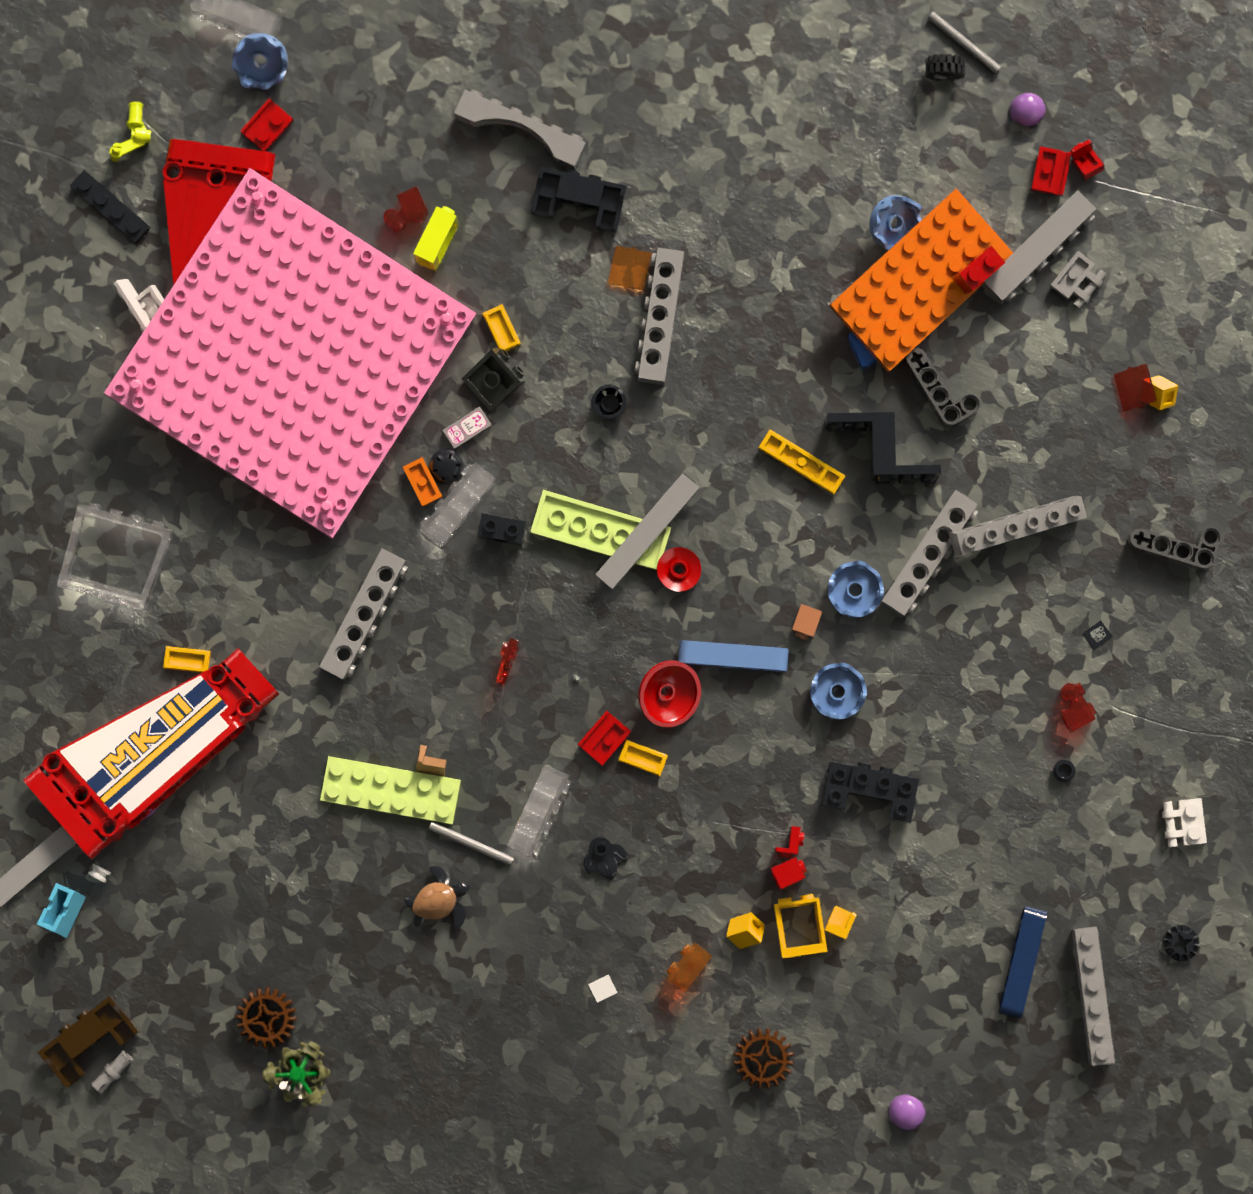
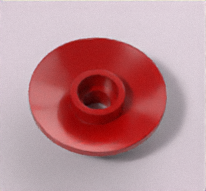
(690, 569)

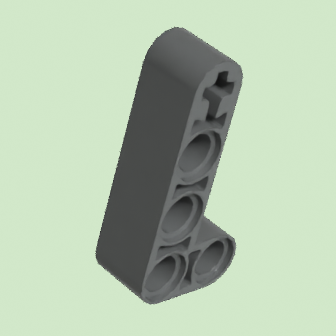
(938, 386)
(1172, 544)

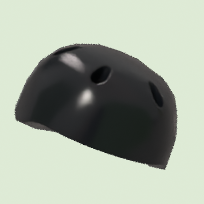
(609, 403)
(446, 467)

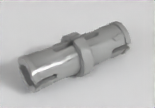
(112, 1071)

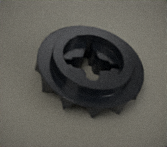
(1171, 938)

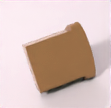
(429, 764)

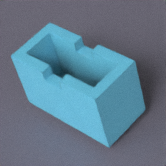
(61, 911)

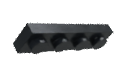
(110, 206)

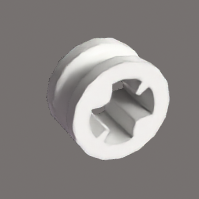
(99, 873)

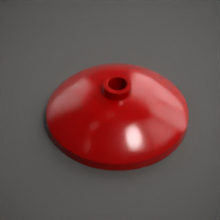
(680, 695)

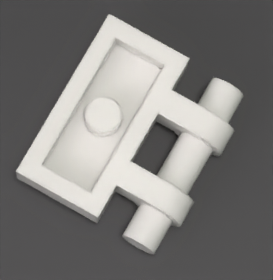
(1191, 822)

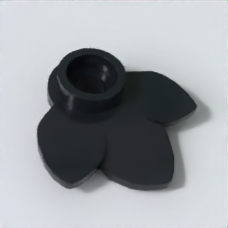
(606, 860)

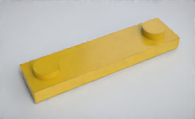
(801, 462)

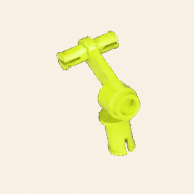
(139, 134)

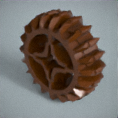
(269, 1028)
(781, 1061)

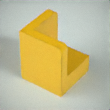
(1165, 392)
(840, 922)
(745, 930)

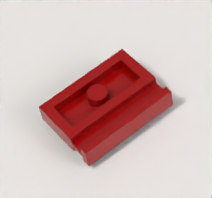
(267, 125)
(1051, 171)
(604, 738)

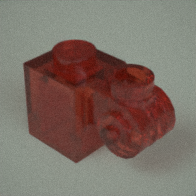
(412, 210)
(1080, 711)

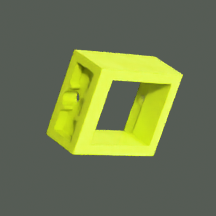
(436, 238)

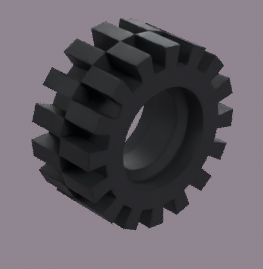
(945, 67)

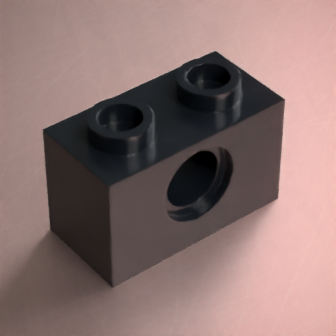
(502, 529)

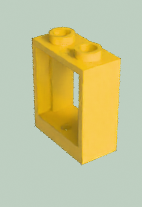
(801, 950)

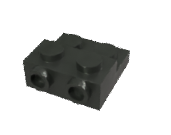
(494, 378)

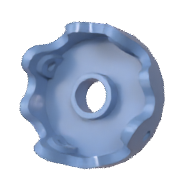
(255, 74)
(880, 221)
(862, 575)
(846, 677)

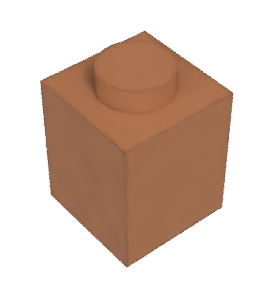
(806, 622)

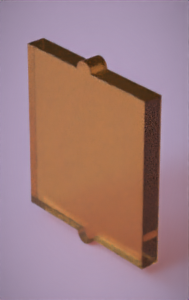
(630, 267)

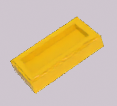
(501, 328)
(186, 659)
(643, 758)

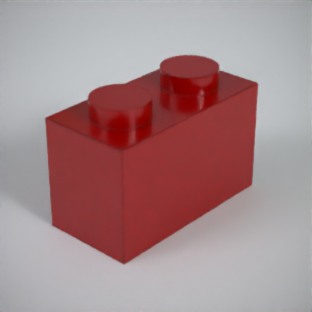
(978, 270)
(788, 872)

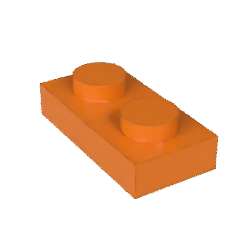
(422, 482)

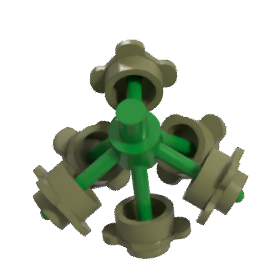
(293, 1087)

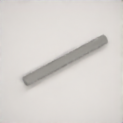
(965, 43)
(475, 845)

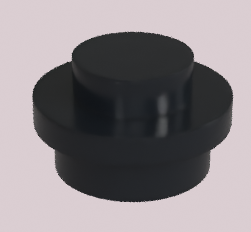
(1064, 770)

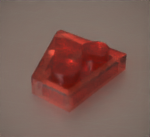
(509, 652)

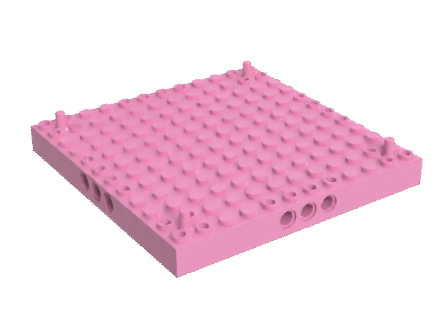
(290, 353)

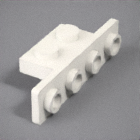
(140, 306)

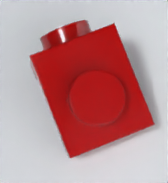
(1086, 160)
(796, 840)

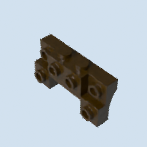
(83, 1034)

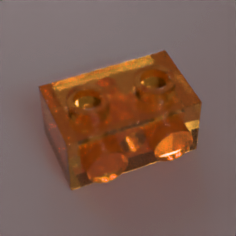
(689, 966)

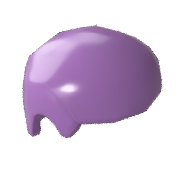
(1027, 109)
(906, 1112)

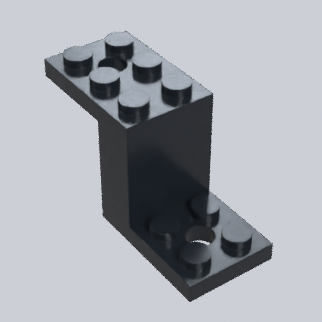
(882, 447)

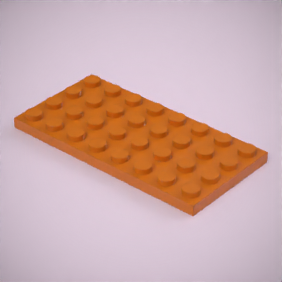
(912, 283)

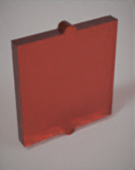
(1135, 387)

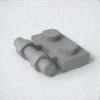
(1071, 277)

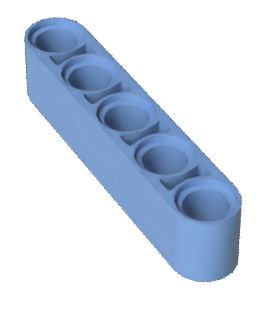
(733, 656)

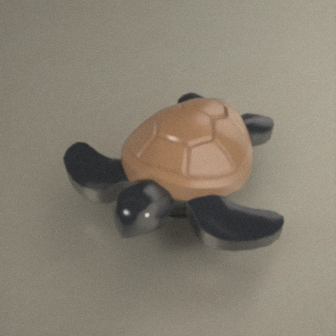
(439, 899)

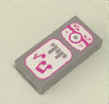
(467, 428)

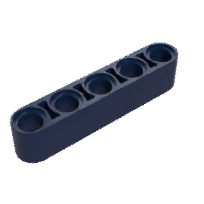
(1022, 962)

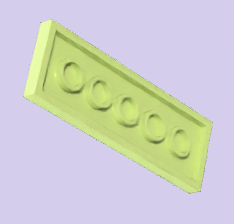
(591, 527)
(390, 790)

